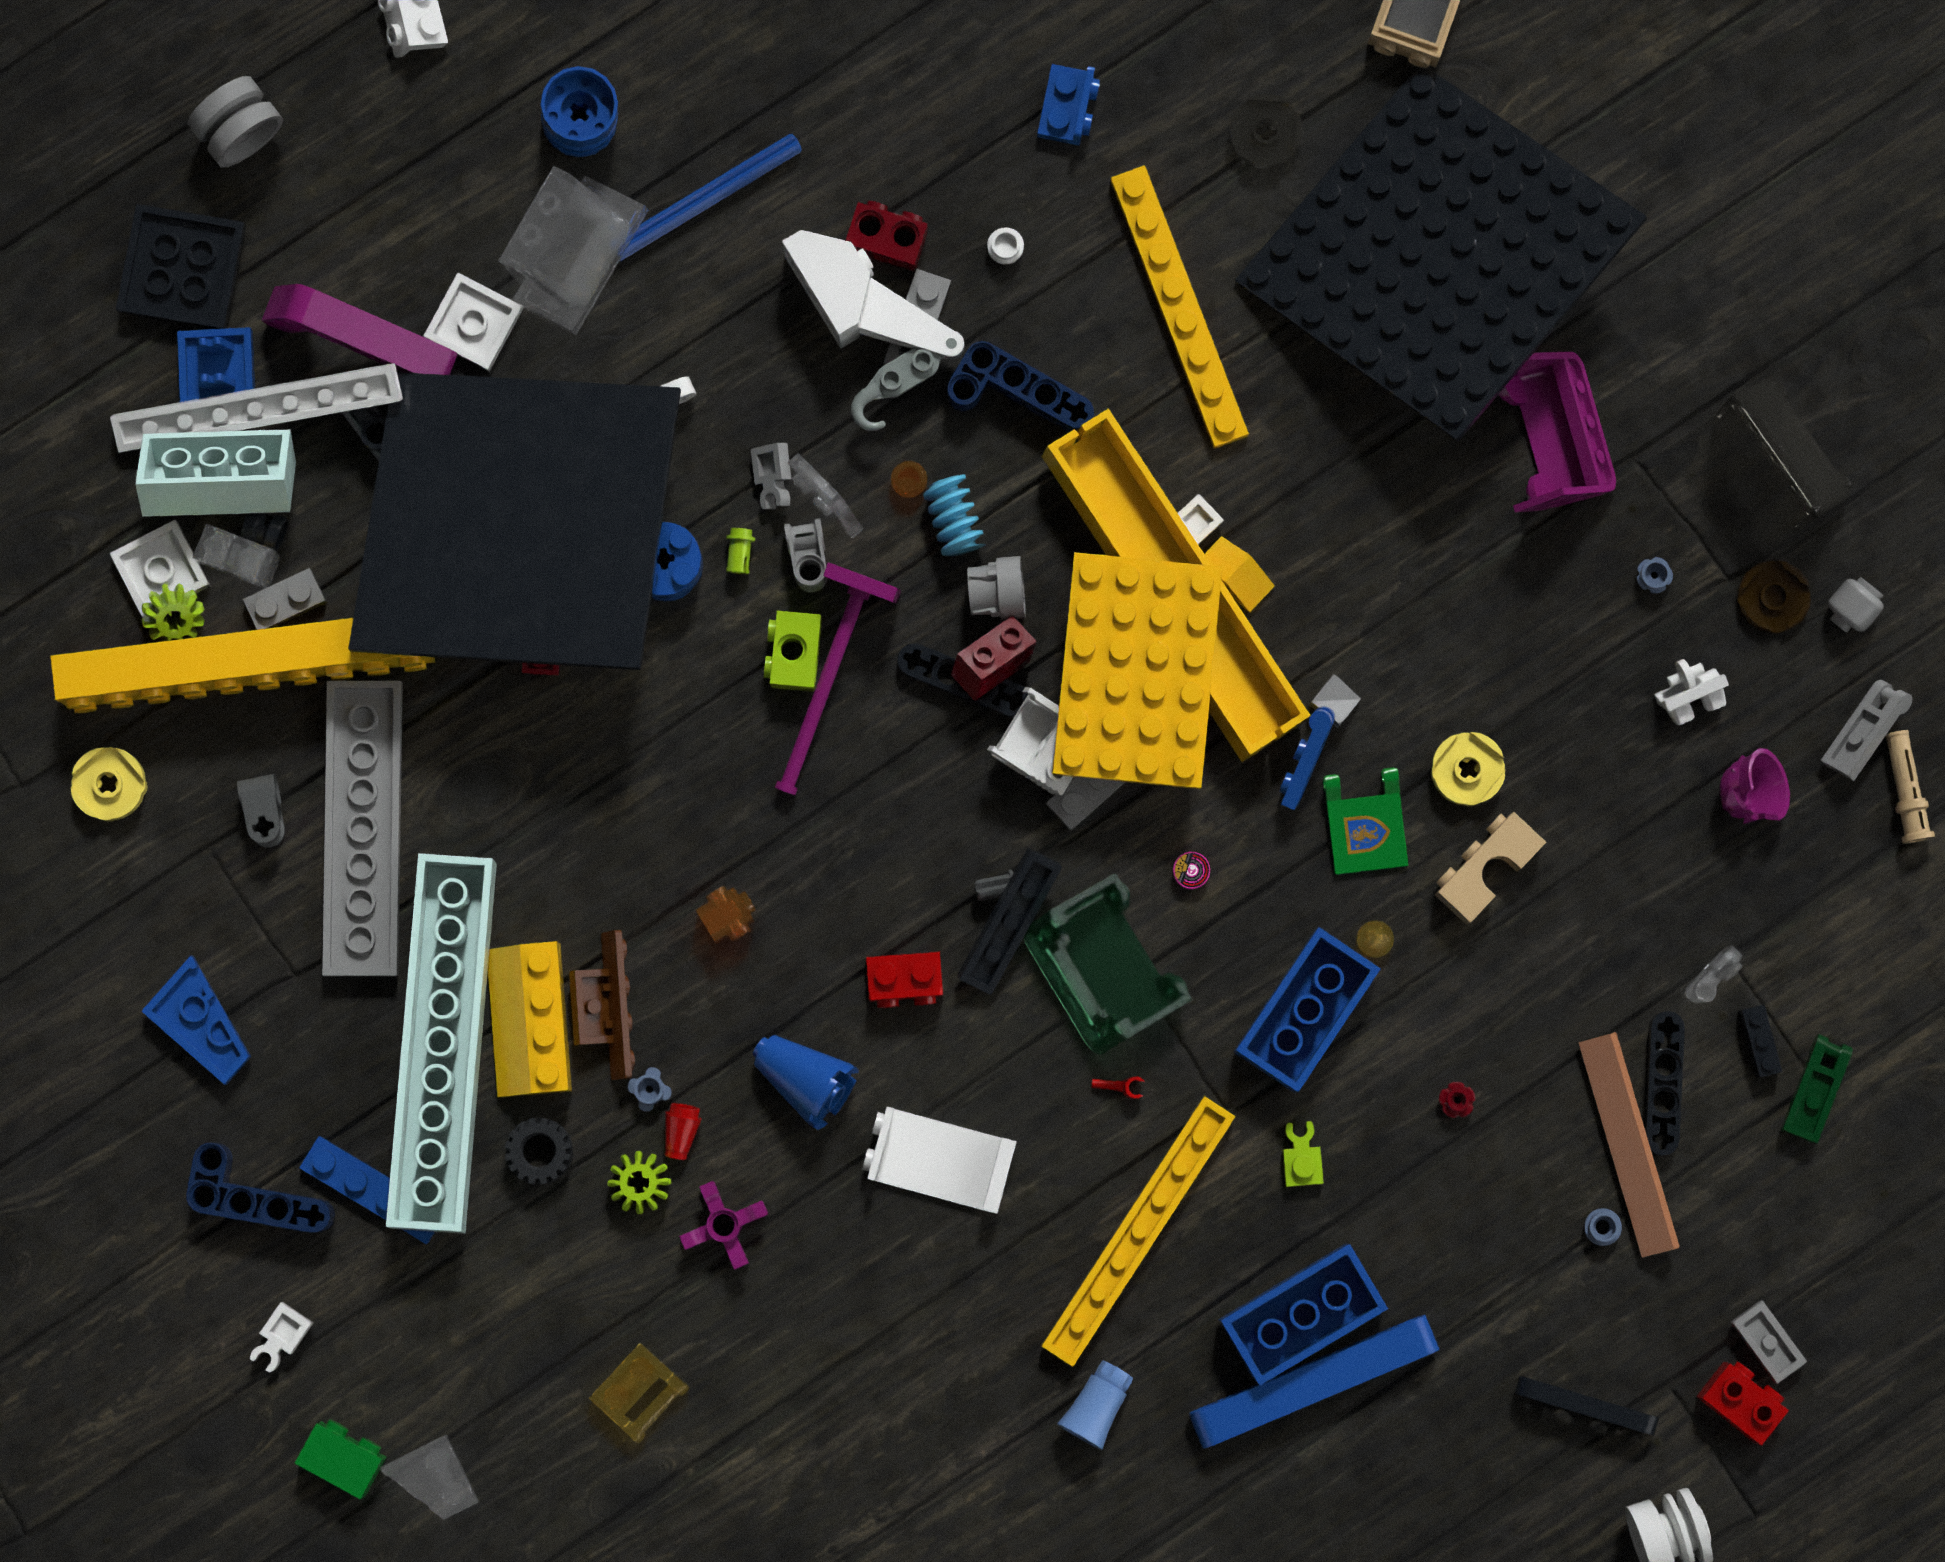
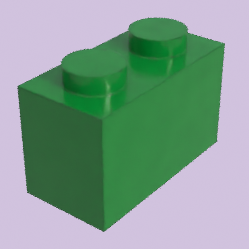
(341, 1458)

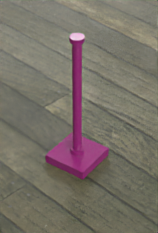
(860, 589)

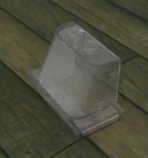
(569, 246)

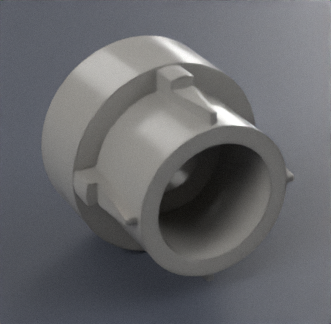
(997, 588)

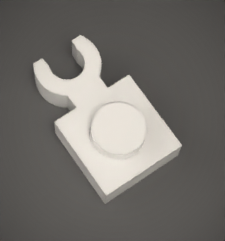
(283, 1331)

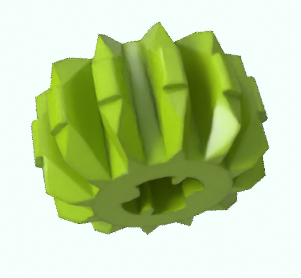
(164, 604)
(630, 1191)

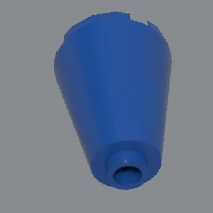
(805, 1077)

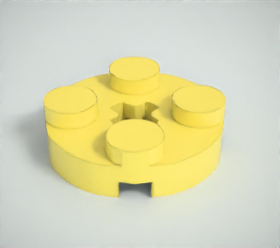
(1489, 766)
(129, 787)

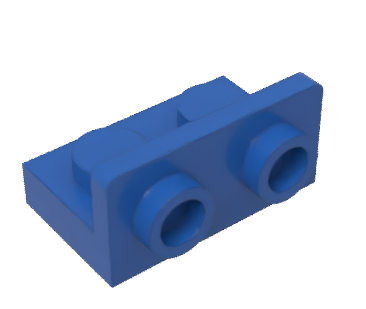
(1066, 104)

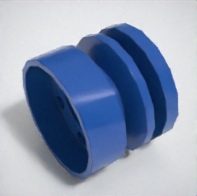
(579, 91)

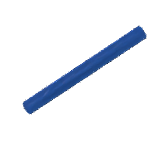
(713, 192)

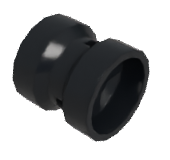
(265, 529)

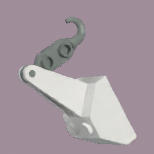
(856, 304)

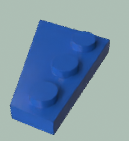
(197, 1022)

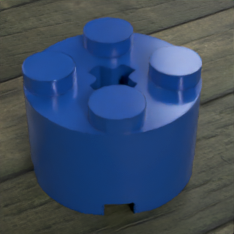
(684, 570)

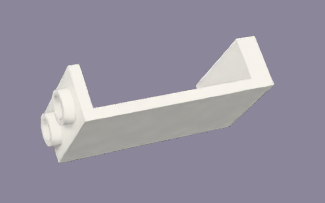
(939, 1159)

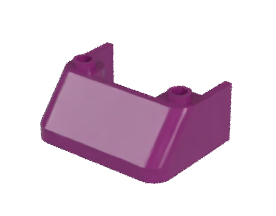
(1561, 431)

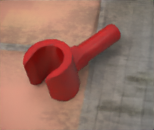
(1120, 1086)

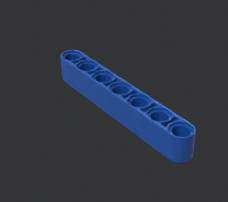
(1314, 1381)

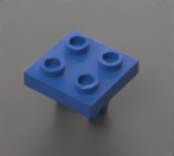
(215, 362)

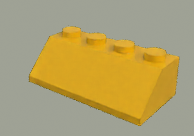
(529, 1019)

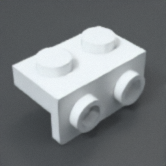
(413, 25)

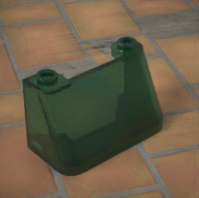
(1102, 967)

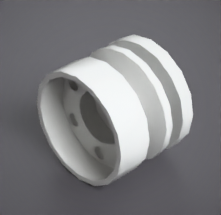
(1670, 1533)

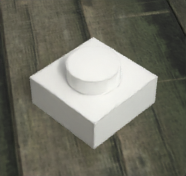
(1200, 518)

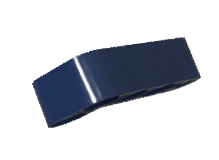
(1023, 394)
(260, 1198)

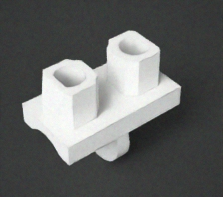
(1689, 685)

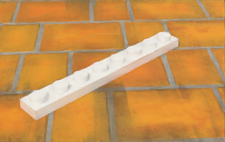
(262, 405)

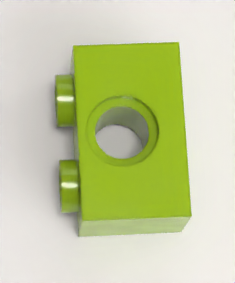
(801, 672)

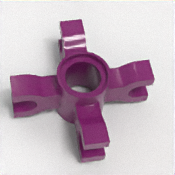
(707, 1232)

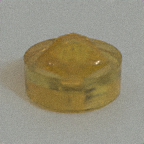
(1374, 939)

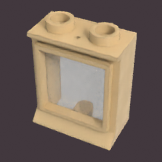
(1413, 29)

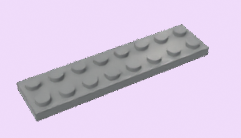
(362, 828)

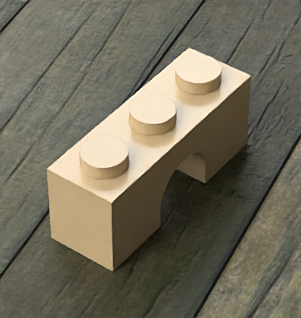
(1509, 841)

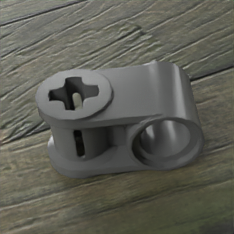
(261, 803)

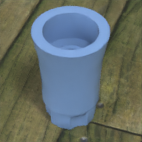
(1097, 1405)

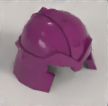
(1755, 788)

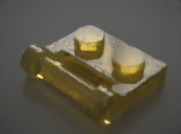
(630, 1383)

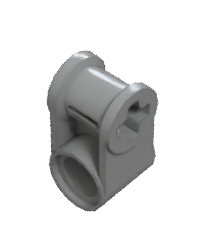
(807, 548)

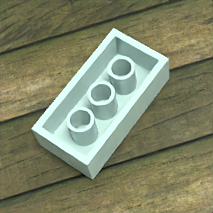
(216, 472)

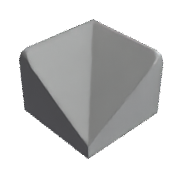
(1337, 697)

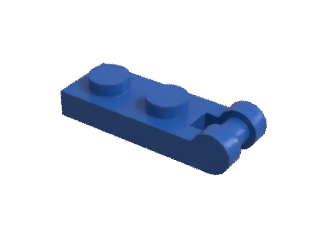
(1307, 755)

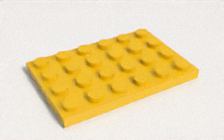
(1137, 670)

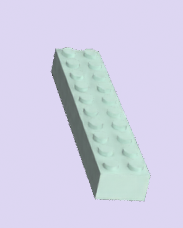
(441, 1043)

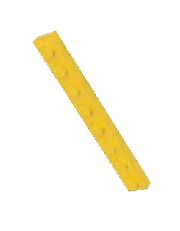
(1179, 307)
(1138, 1231)

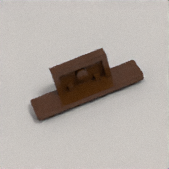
(601, 1006)

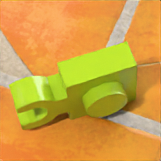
(1302, 1162)

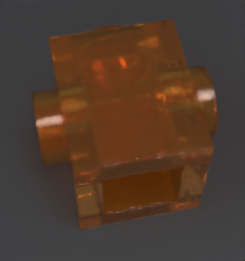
(727, 914)

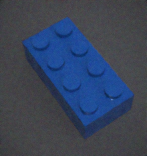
(1307, 1010)
(1303, 1314)

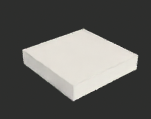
(473, 321)
(159, 560)

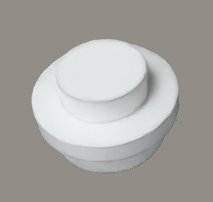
(1005, 245)

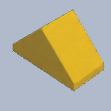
(1240, 573)

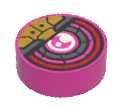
(1191, 870)

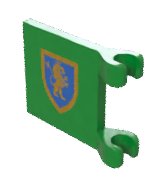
(1366, 830)

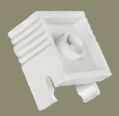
(1031, 743)

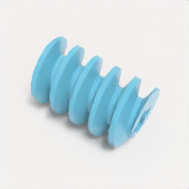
(953, 516)

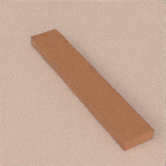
(1629, 1145)

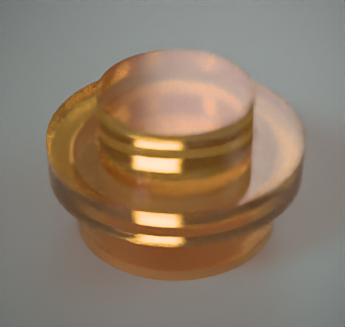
(909, 479)

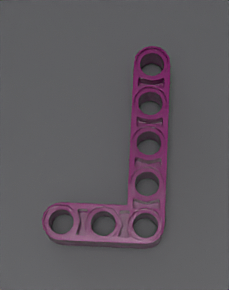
(304, 309)

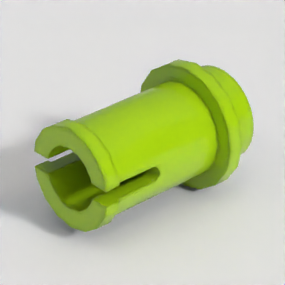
(739, 550)

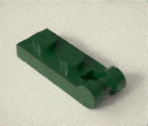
(1816, 1090)

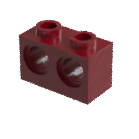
(883, 245)
(993, 658)

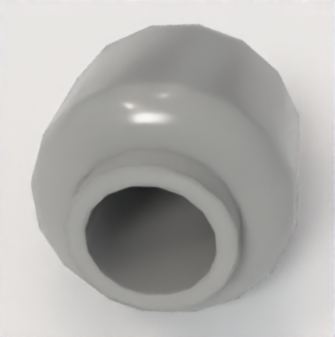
(1855, 605)

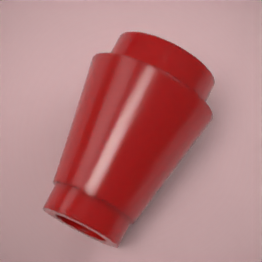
(680, 1129)

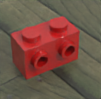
(1742, 1402)

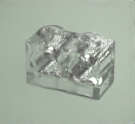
(236, 556)

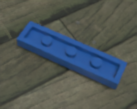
(352, 1179)

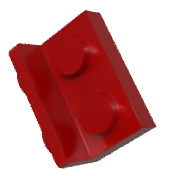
(904, 977)

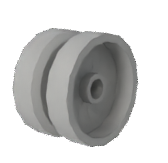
(235, 121)

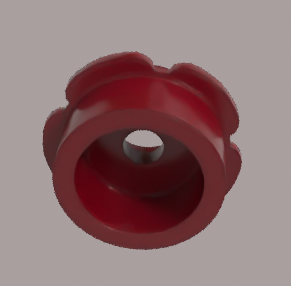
(1447, 1096)

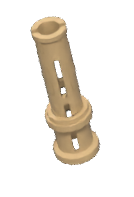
(1911, 804)

